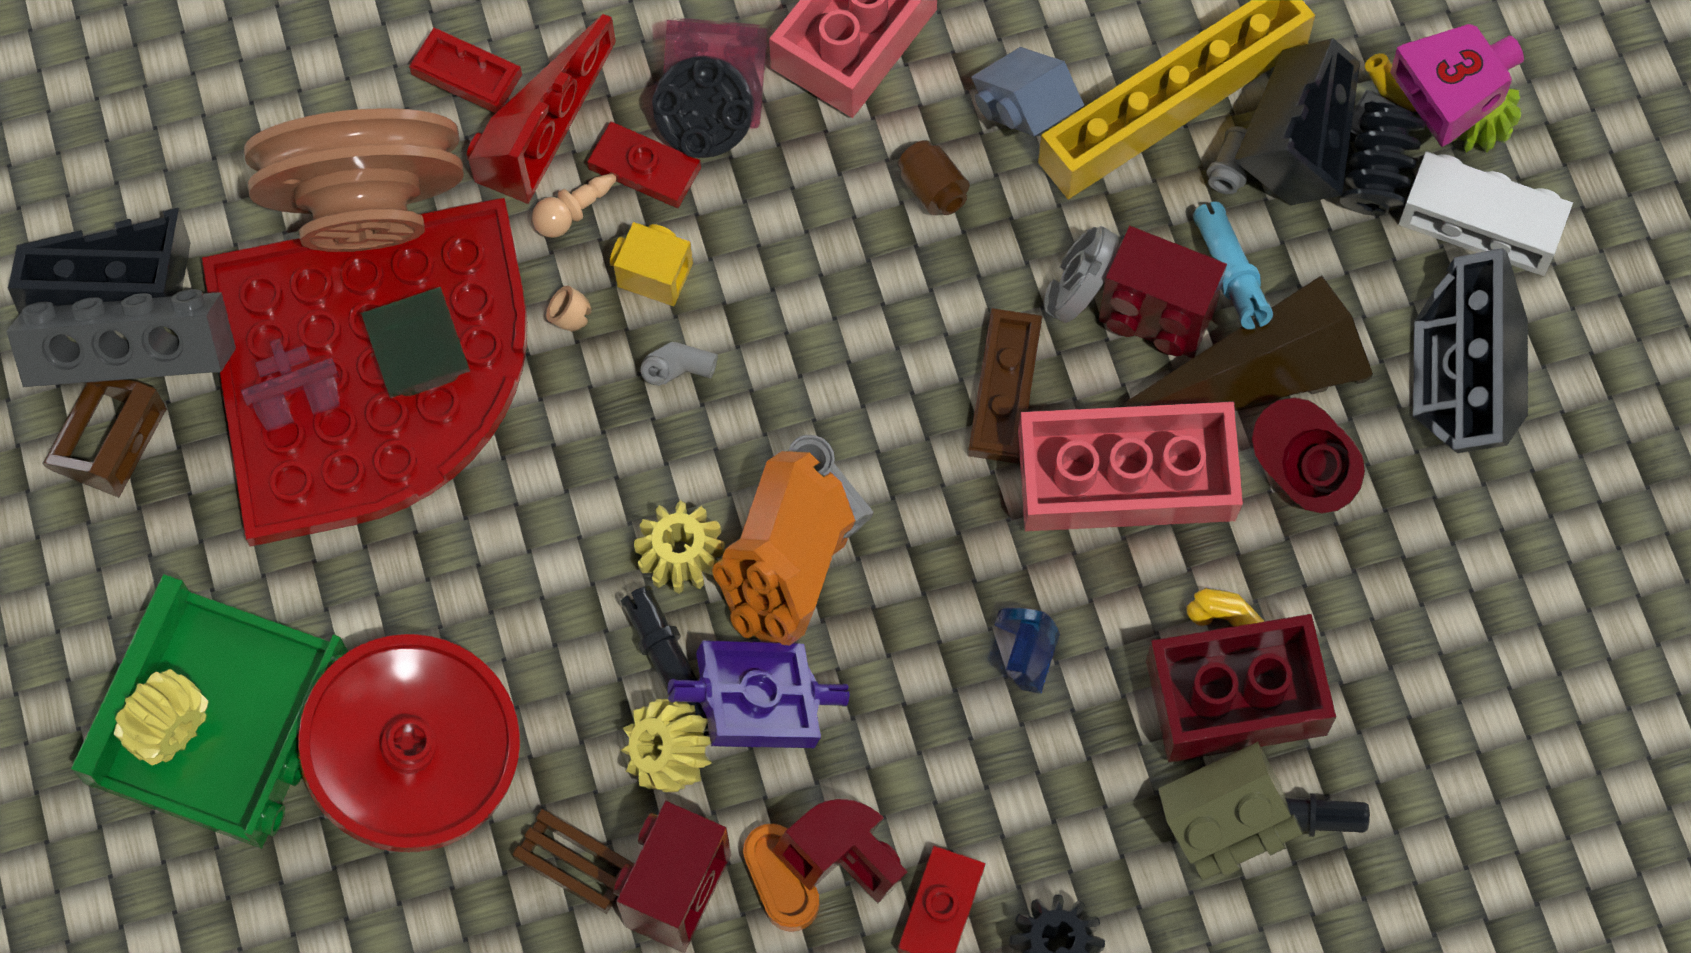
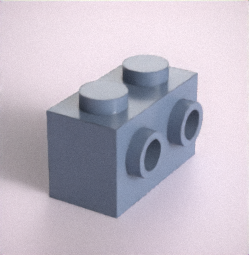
(1026, 91)

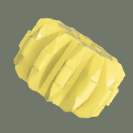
(660, 541)
(161, 717)
(667, 745)

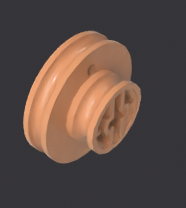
(355, 173)

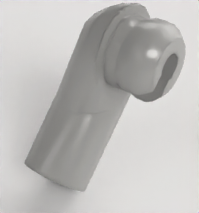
(674, 361)

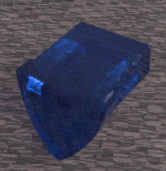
(1033, 645)

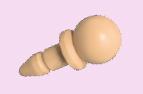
(555, 215)

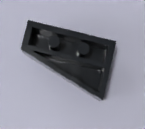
(1304, 123)

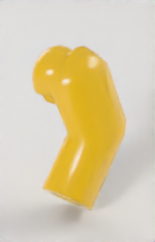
(1379, 70)
(1221, 605)

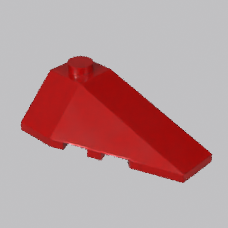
(532, 125)

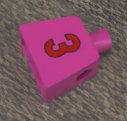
(1455, 78)

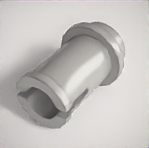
(1225, 173)

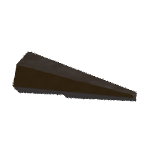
(1300, 350)

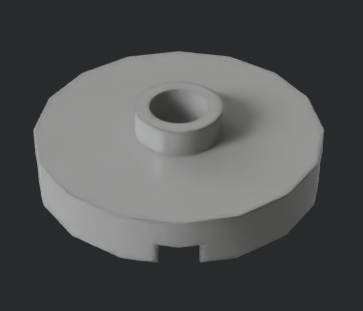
(1083, 275)

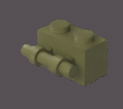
(1229, 812)

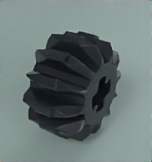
(1056, 922)

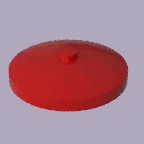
(408, 743)

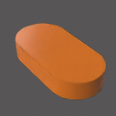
(782, 894)

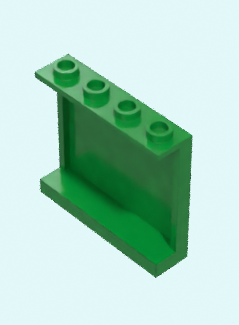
(246, 747)

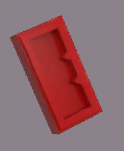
(465, 70)
(644, 164)
(942, 903)

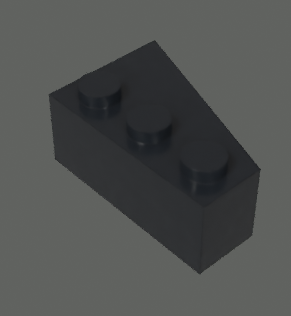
(103, 265)

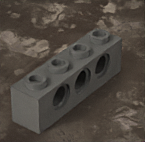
(49, 358)

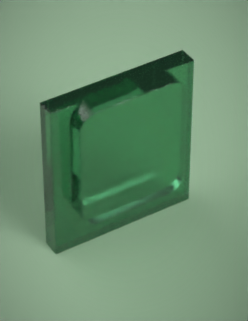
(415, 343)

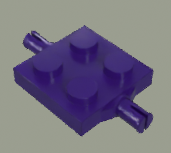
(758, 694)

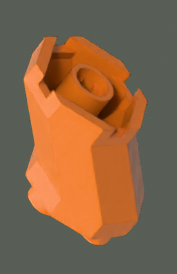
(784, 549)

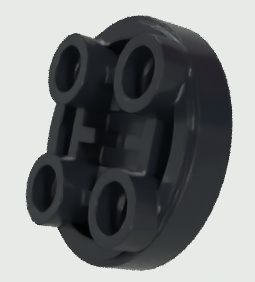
(703, 106)

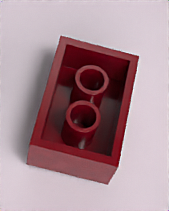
(1240, 687)

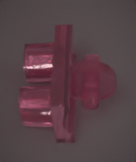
(269, 397)

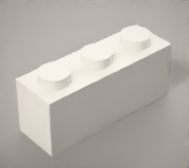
(1485, 212)

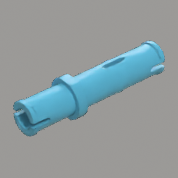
(1241, 279)

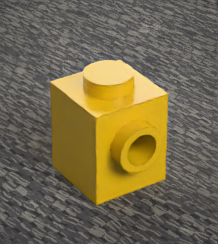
(652, 262)

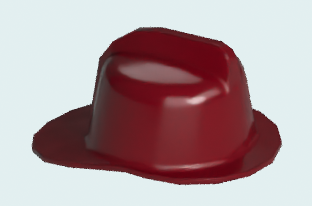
(1308, 455)

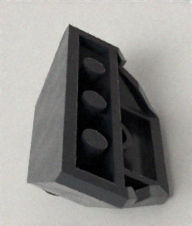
(1472, 355)

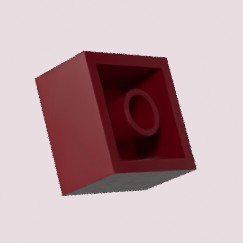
(1161, 292)
(672, 876)

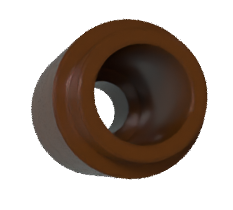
(933, 178)

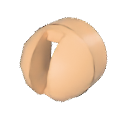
(568, 309)

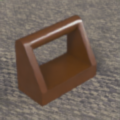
(123, 444)

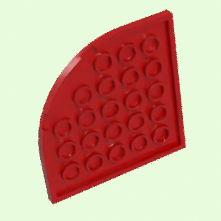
(373, 448)

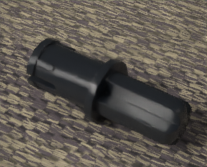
(1329, 814)

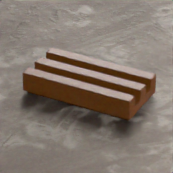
(535, 837)

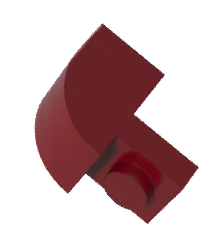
(841, 834)

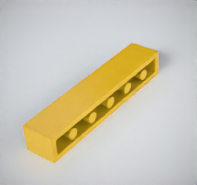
(1171, 92)

